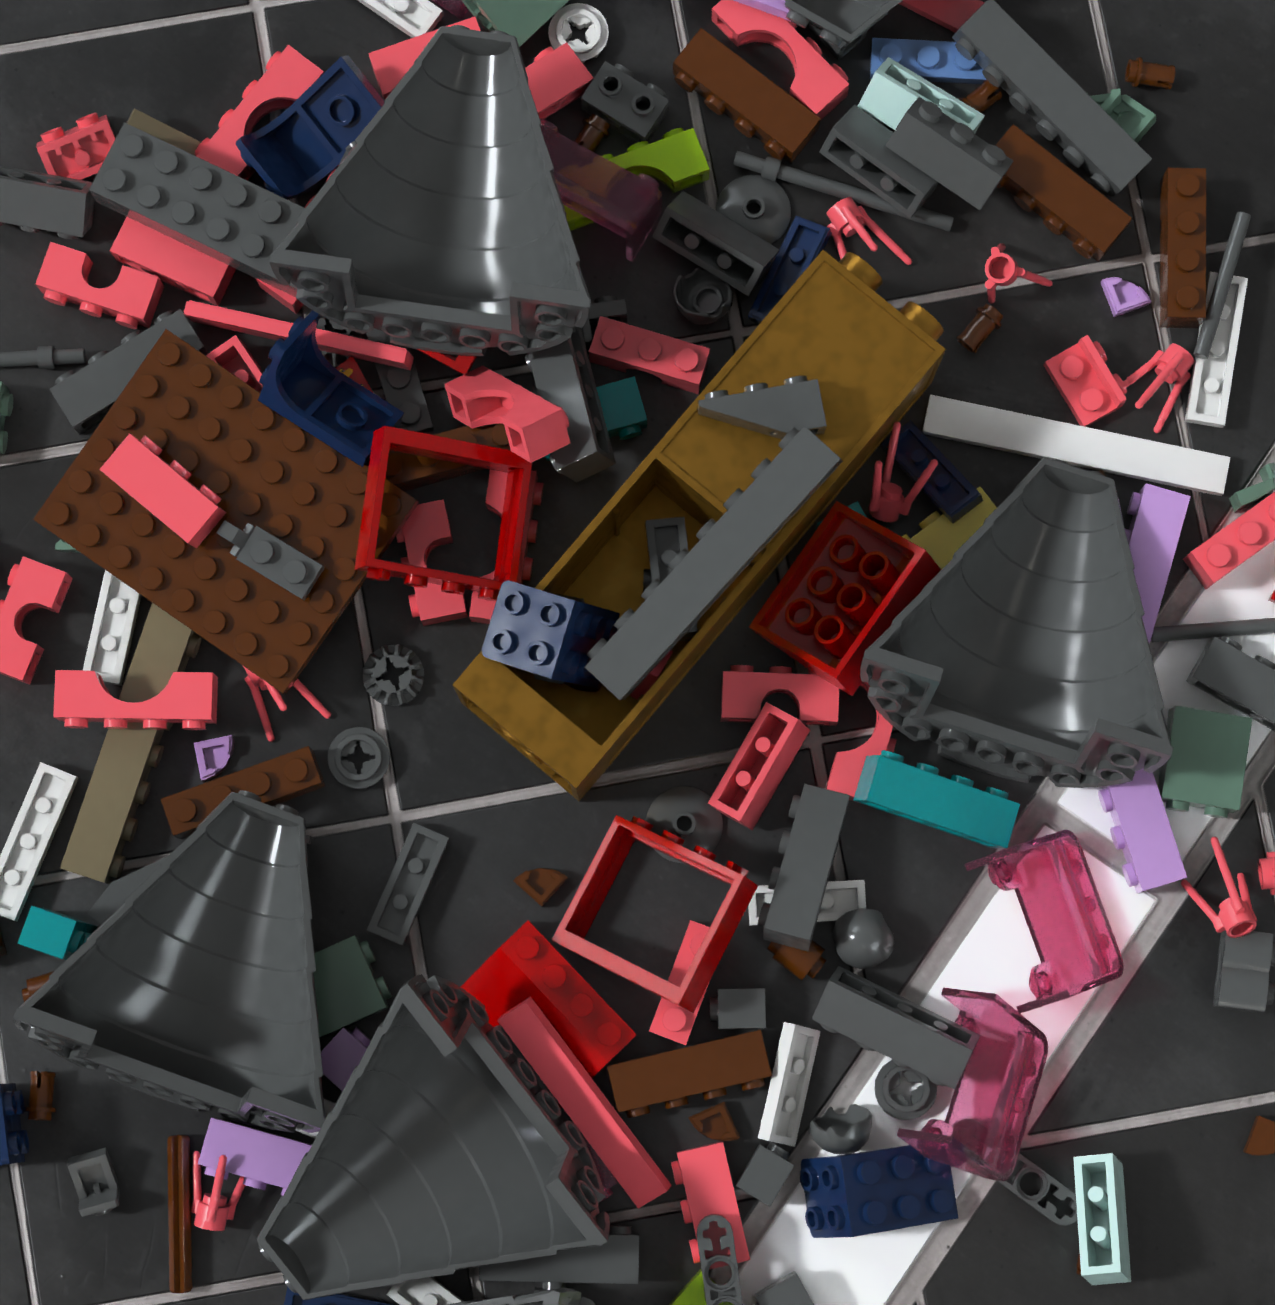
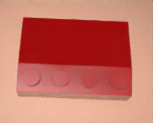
(843, 595)
(534, 968)

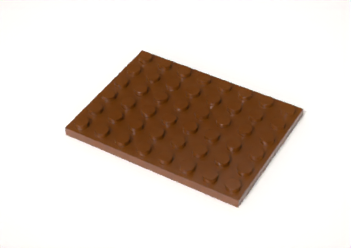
(264, 475)

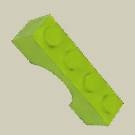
(672, 160)

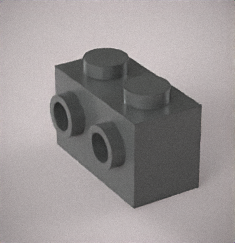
(625, 102)

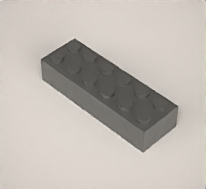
(195, 203)

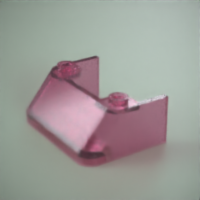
(603, 189)
(1061, 914)
(992, 1095)

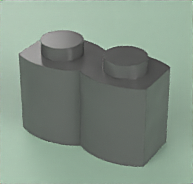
(1244, 972)

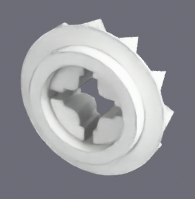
(581, 16)

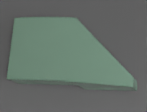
(1127, 113)
(1253, 494)

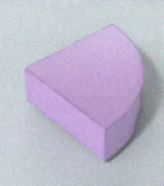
(1123, 295)
(213, 756)

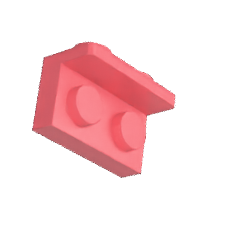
(78, 150)
(1086, 381)

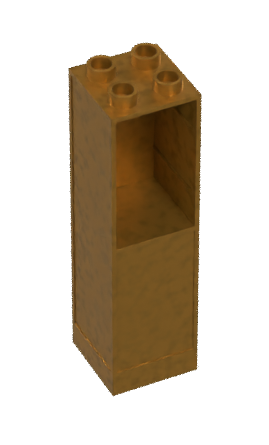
(869, 375)

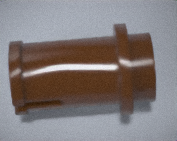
(1149, 74)
(982, 97)
(592, 132)
(980, 327)
(41, 1096)

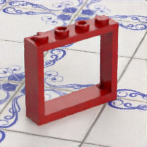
(454, 451)
(598, 882)

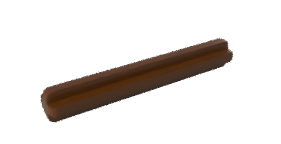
(179, 1214)

